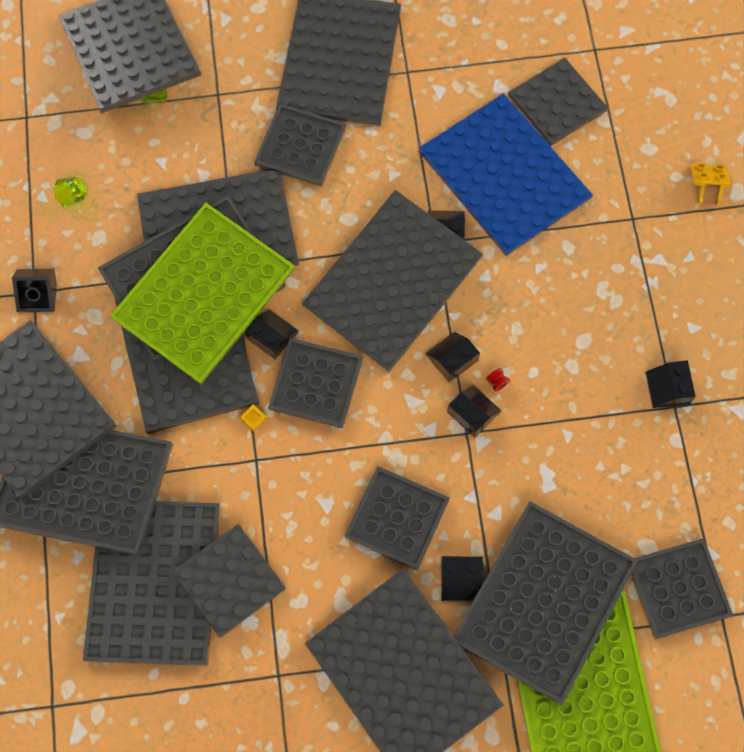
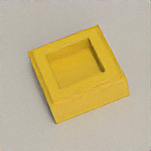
(253, 417)

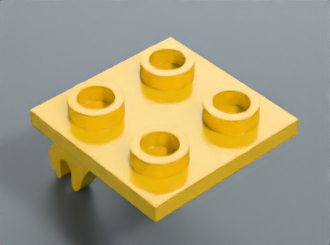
(712, 175)

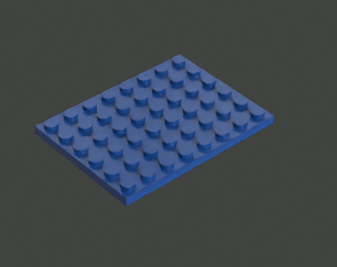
(505, 174)

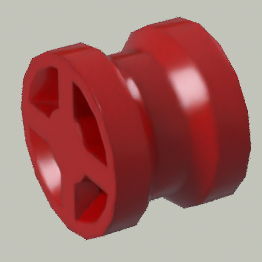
(498, 379)

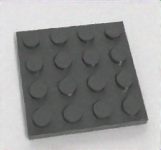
(557, 101)
(300, 144)
(316, 383)
(397, 518)
(228, 580)
(680, 589)

